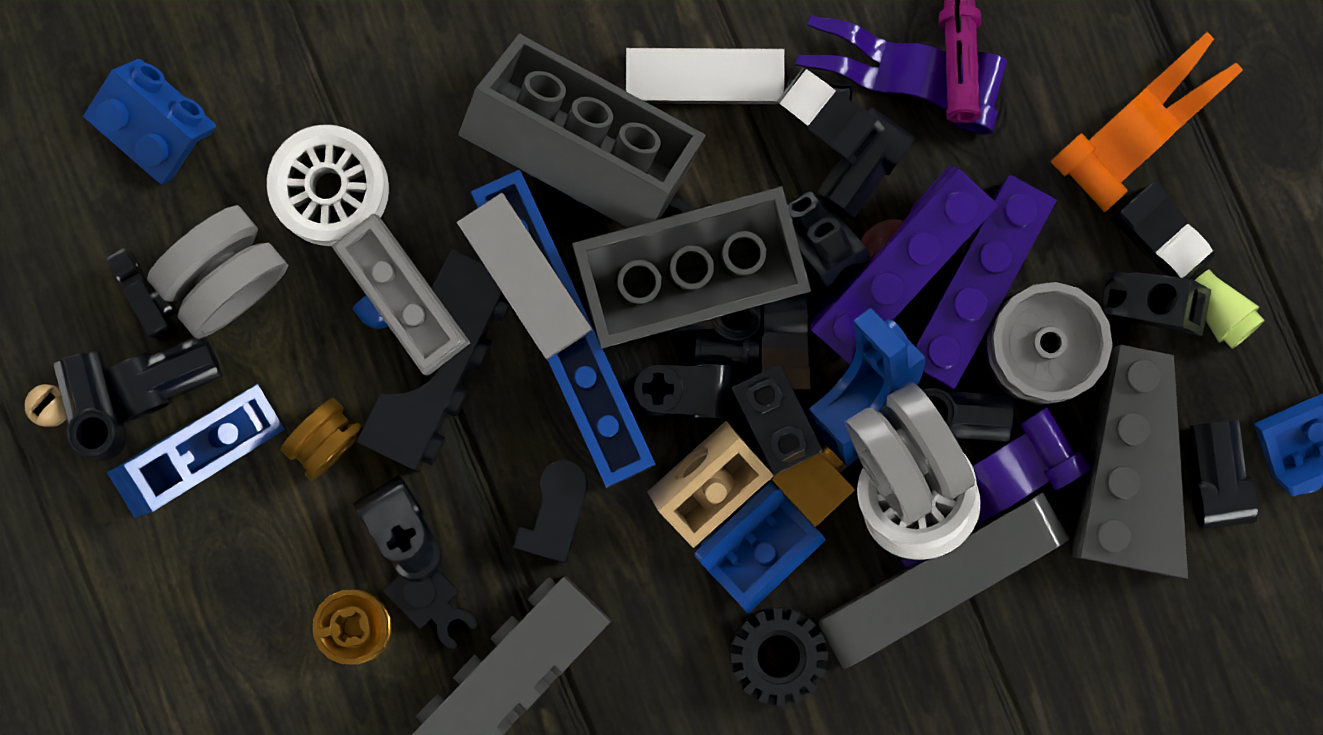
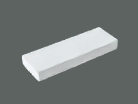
(705, 75)

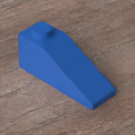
(195, 451)

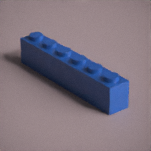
(582, 366)

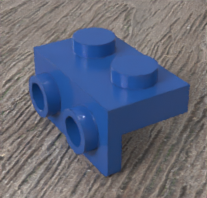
(148, 119)
(1294, 446)
(758, 546)

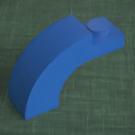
(880, 366)

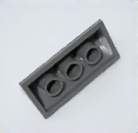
(691, 267)

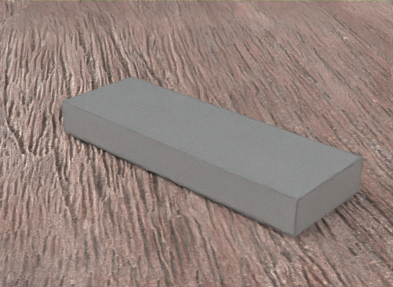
(524, 276)
(400, 294)

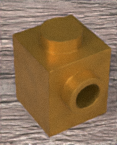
(815, 485)

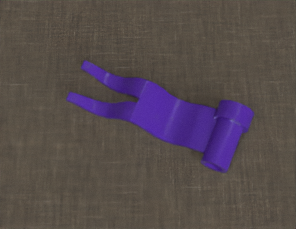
(906, 70)
(1025, 466)

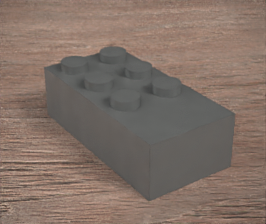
(580, 134)

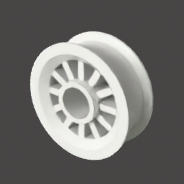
(306, 143)
(926, 541)

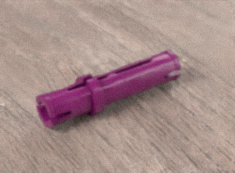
(961, 97)

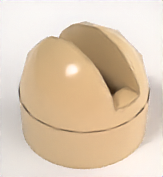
(53, 413)

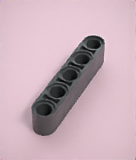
(942, 582)

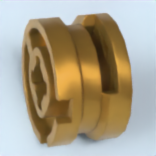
(321, 439)
(352, 626)

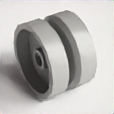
(217, 271)
(1076, 356)
(909, 452)

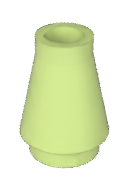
(1229, 312)

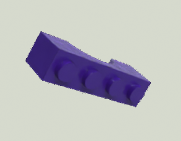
(904, 265)
(981, 281)

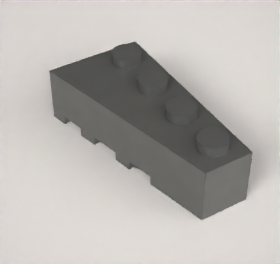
(1134, 487)
(520, 667)

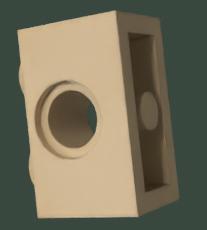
(709, 484)

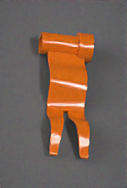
(1139, 129)

